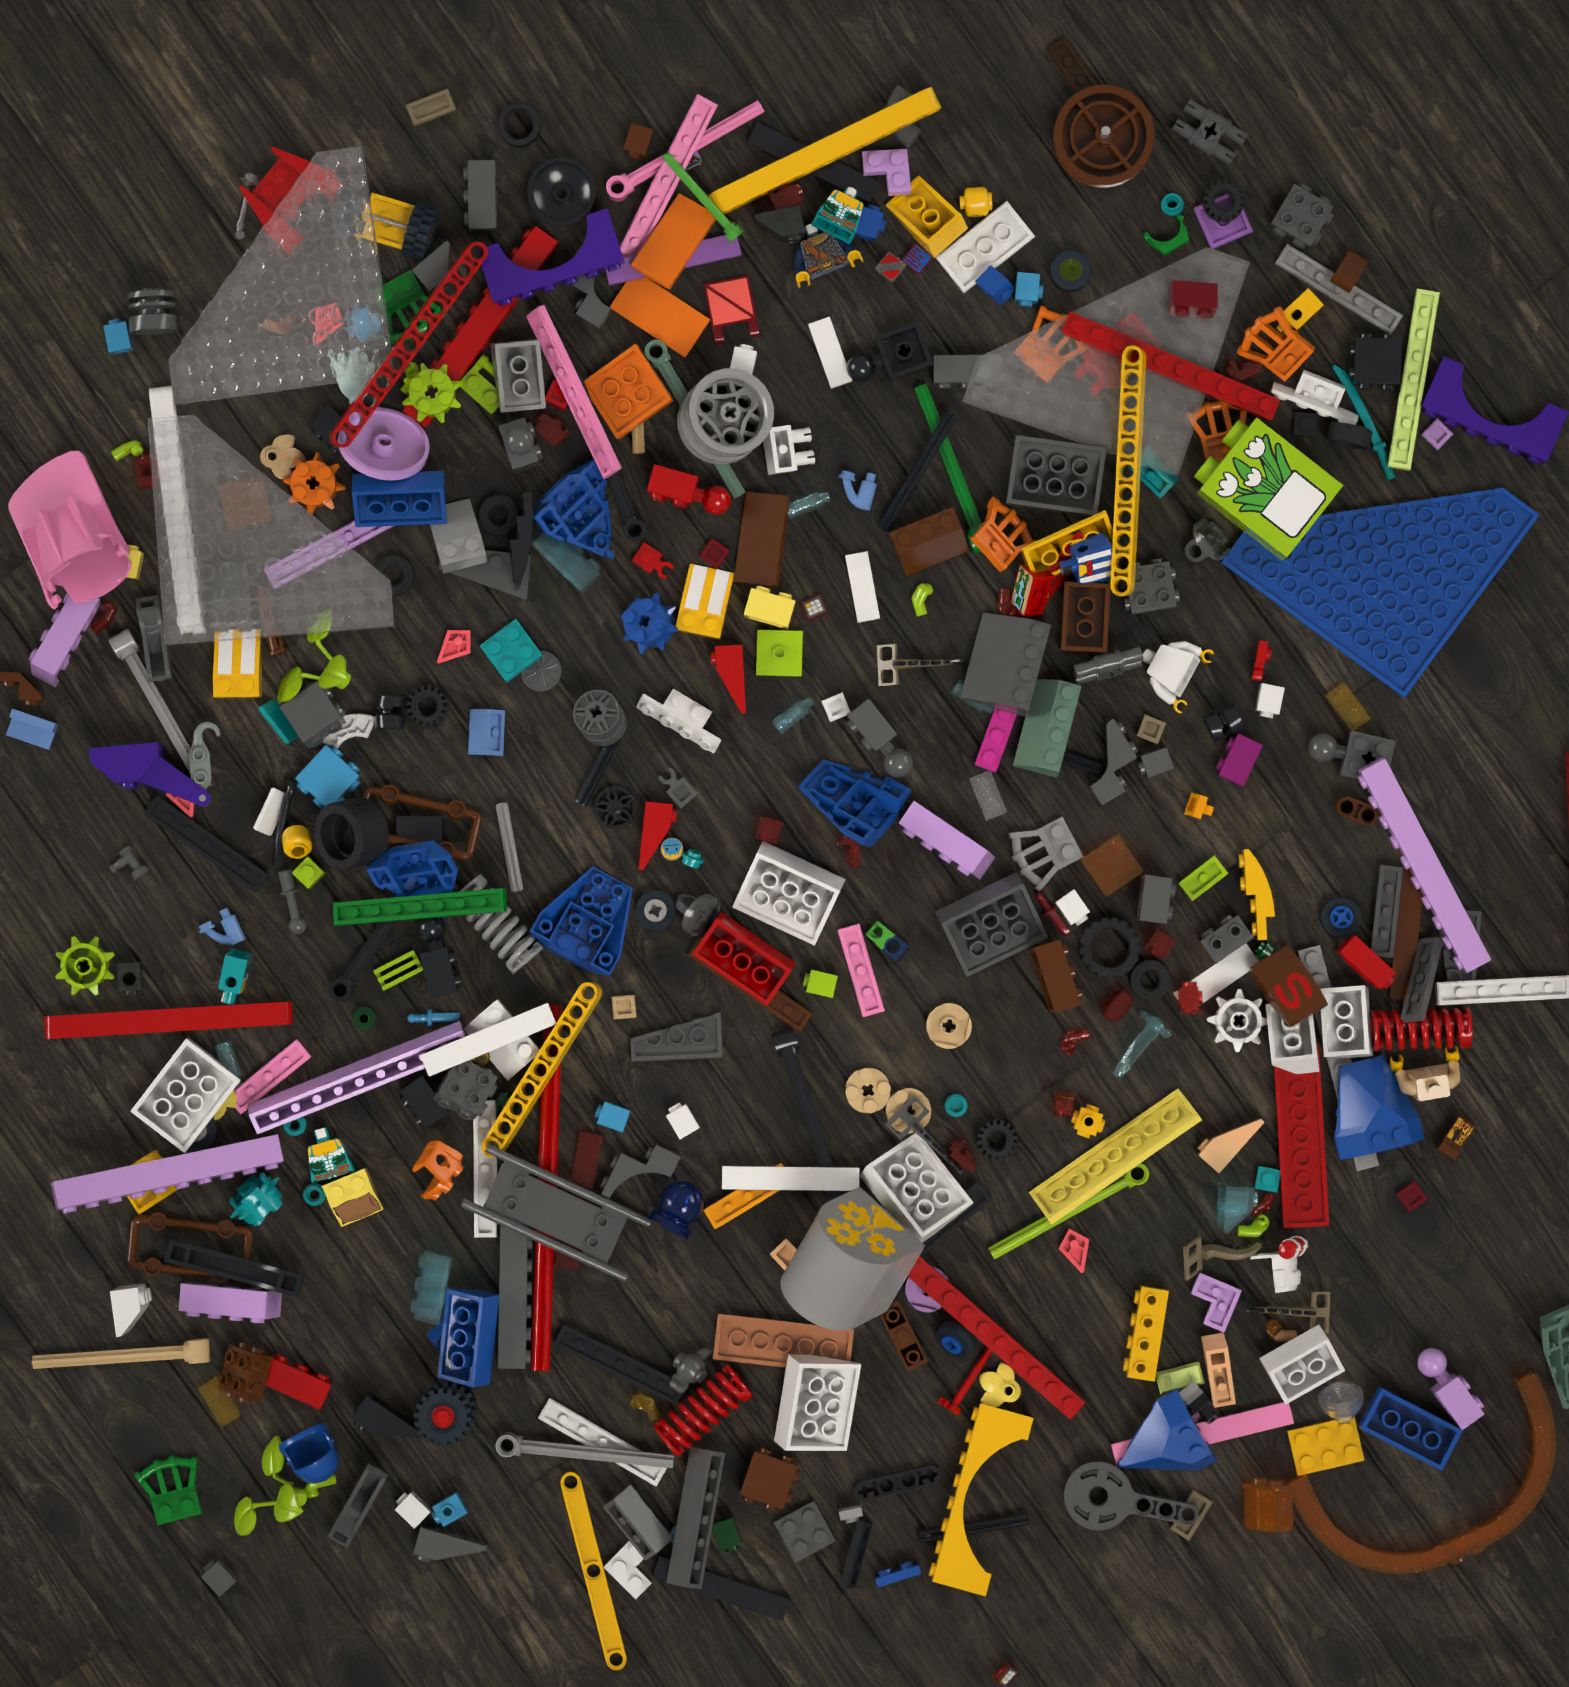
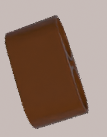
(1349, 271)
(1356, 811)

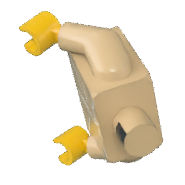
(1428, 1081)

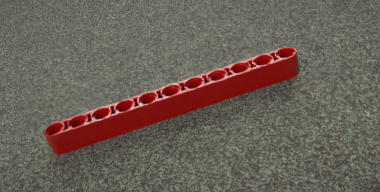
(418, 339)
(168, 1020)

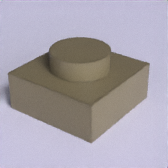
(1151, 729)

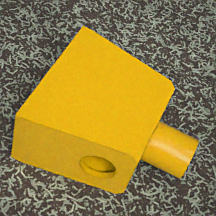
(1308, 304)

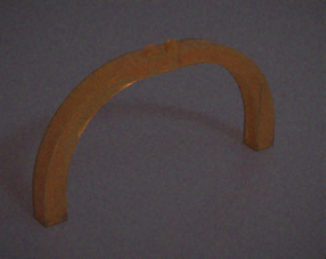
(1470, 1541)

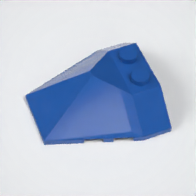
(855, 801)
(1372, 1110)

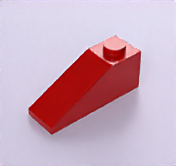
(731, 670)
(655, 827)

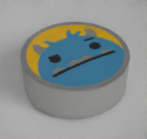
(671, 849)

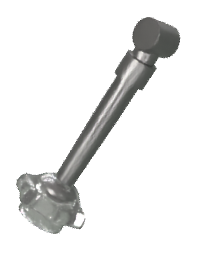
(250, 181)

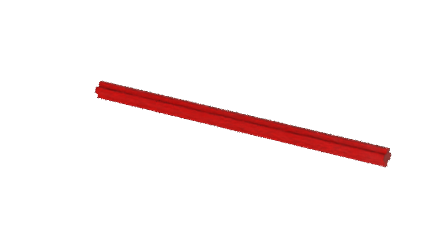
(544, 1255)

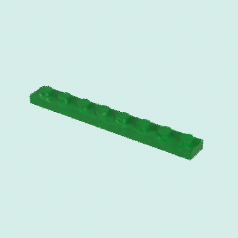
(420, 907)

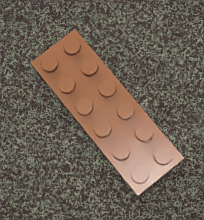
(771, 1340)

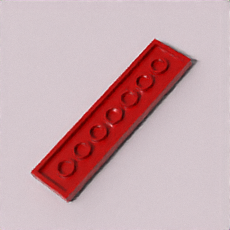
(1301, 1148)

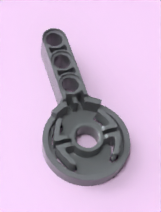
(1120, 1501)

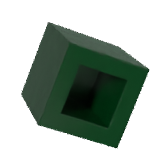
(726, 1534)

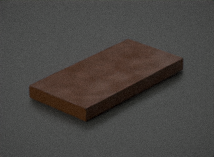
(762, 539)

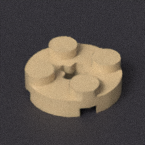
(941, 1015)
(855, 1092)
(899, 1099)

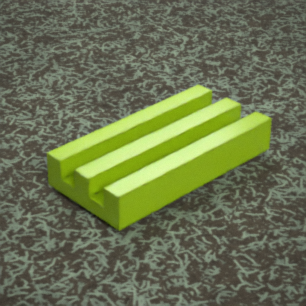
(381, 978)

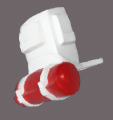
(1284, 1263)

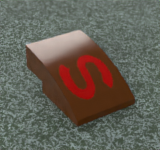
(1288, 986)

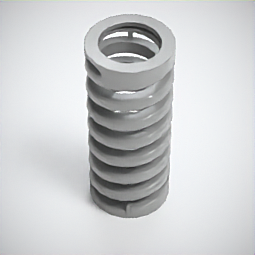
(493, 929)

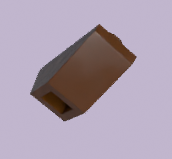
(903, 1337)

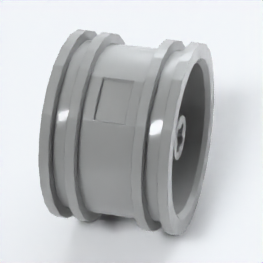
(725, 416)

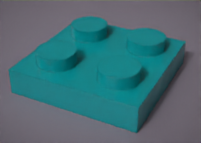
(511, 650)

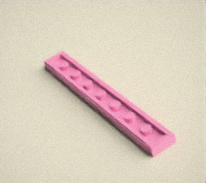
(665, 178)
(573, 392)
(1232, 1425)

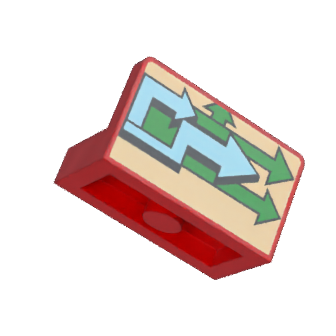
(1031, 591)

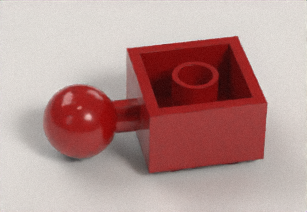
(683, 490)

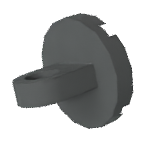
(1210, 540)
(697, 912)

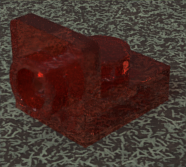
(1248, 370)
(853, 854)
(964, 1159)

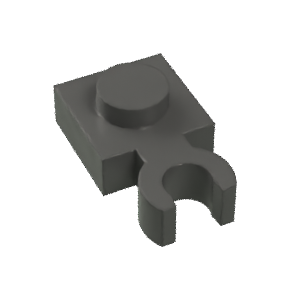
(680, 790)

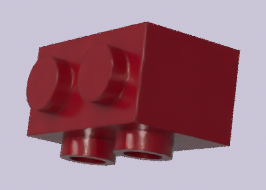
(1192, 299)

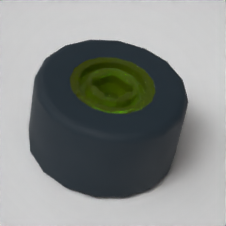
(1063, 274)

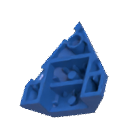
(578, 510)
(415, 870)
(1168, 1439)

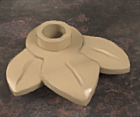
(284, 455)

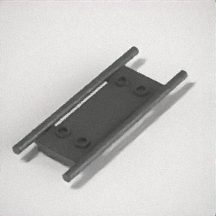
(555, 1212)

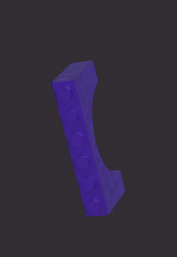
(597, 254)
(1447, 401)

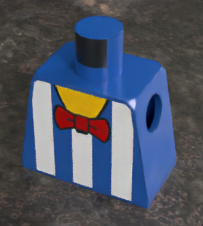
(1089, 560)

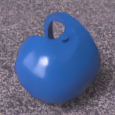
(311, 1454)

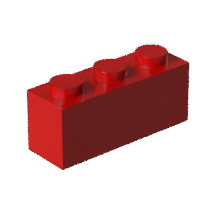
(298, 1382)

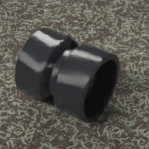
(390, 712)
(1223, 723)

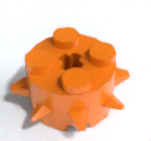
(324, 475)

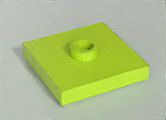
(779, 653)

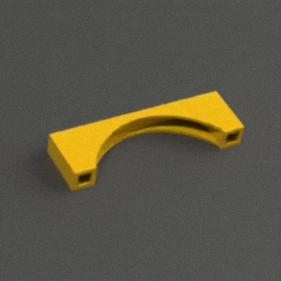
(955, 1561)

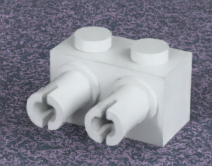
(780, 449)

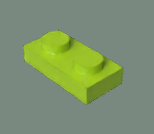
(1203, 878)

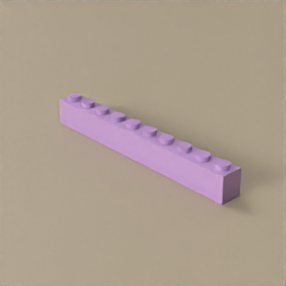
(1424, 865)
(349, 1080)
(167, 1172)

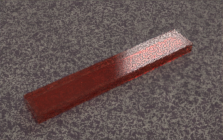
(582, 1175)

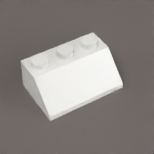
(1346, 1022)
(1293, 1046)
(510, 1057)
(128, 1305)

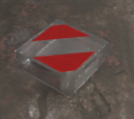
(890, 267)

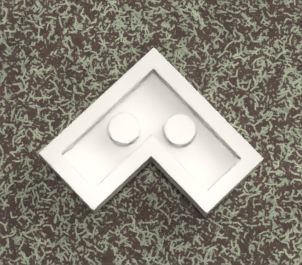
(624, 1570)

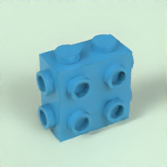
(328, 777)

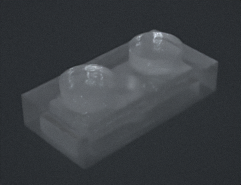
(988, 795)

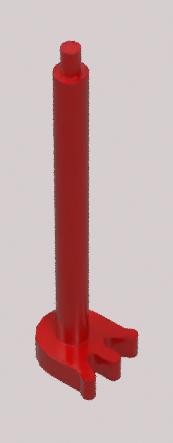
(953, 1406)

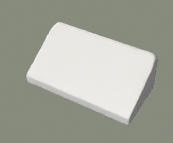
(270, 812)

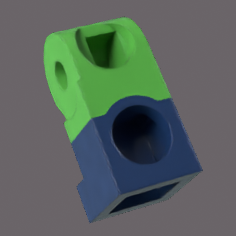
(887, 941)

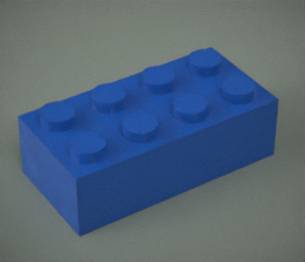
(1410, 1428)

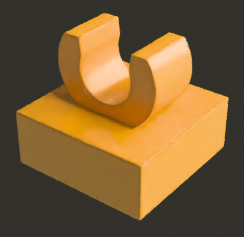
(1197, 806)

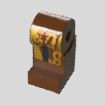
(1455, 1137)

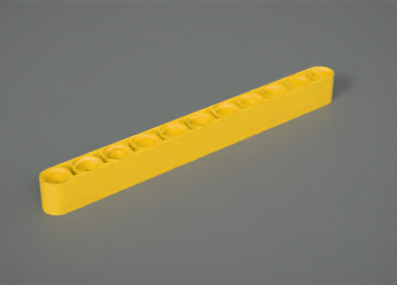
(826, 150)
(1123, 460)

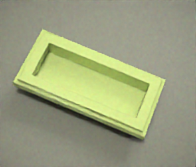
(1179, 1377)

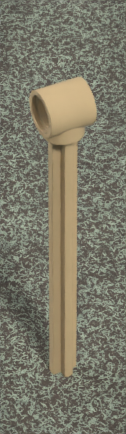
(191, 1351)

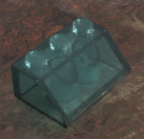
(568, 561)
(432, 1286)

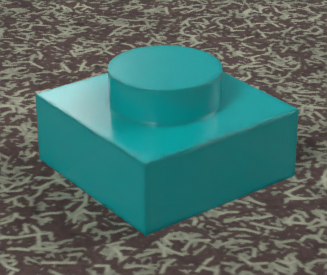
(1267, 1179)

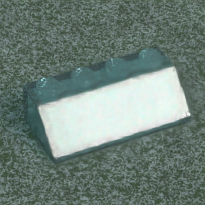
(1234, 1204)

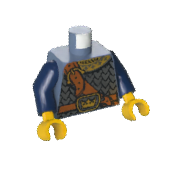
(821, 255)

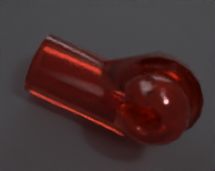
(1004, 604)
(106, 619)
(1071, 1039)
(1263, 1205)

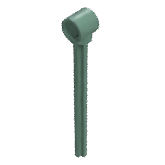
(679, 392)

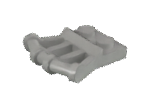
(1058, 843)

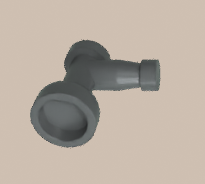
(128, 857)

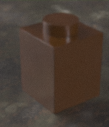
(638, 141)

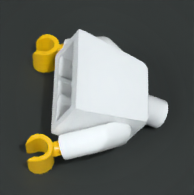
(1173, 668)

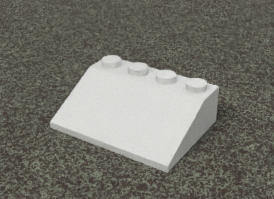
(788, 893)
(185, 1095)
(916, 1187)
(817, 1403)

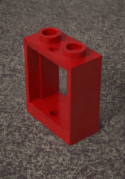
(1366, 963)

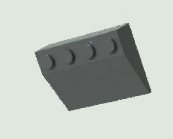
(1056, 476)
(1005, 662)
(991, 924)

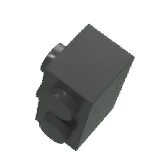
(1225, 939)

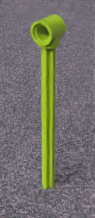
(1042, 1225)

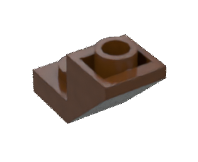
(27, 690)

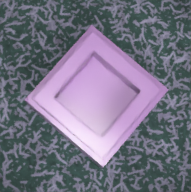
(1437, 434)

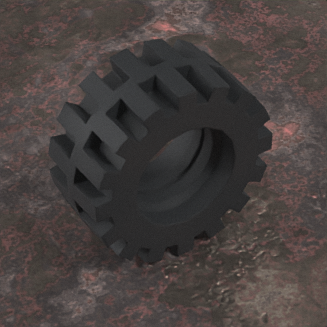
(1220, 187)

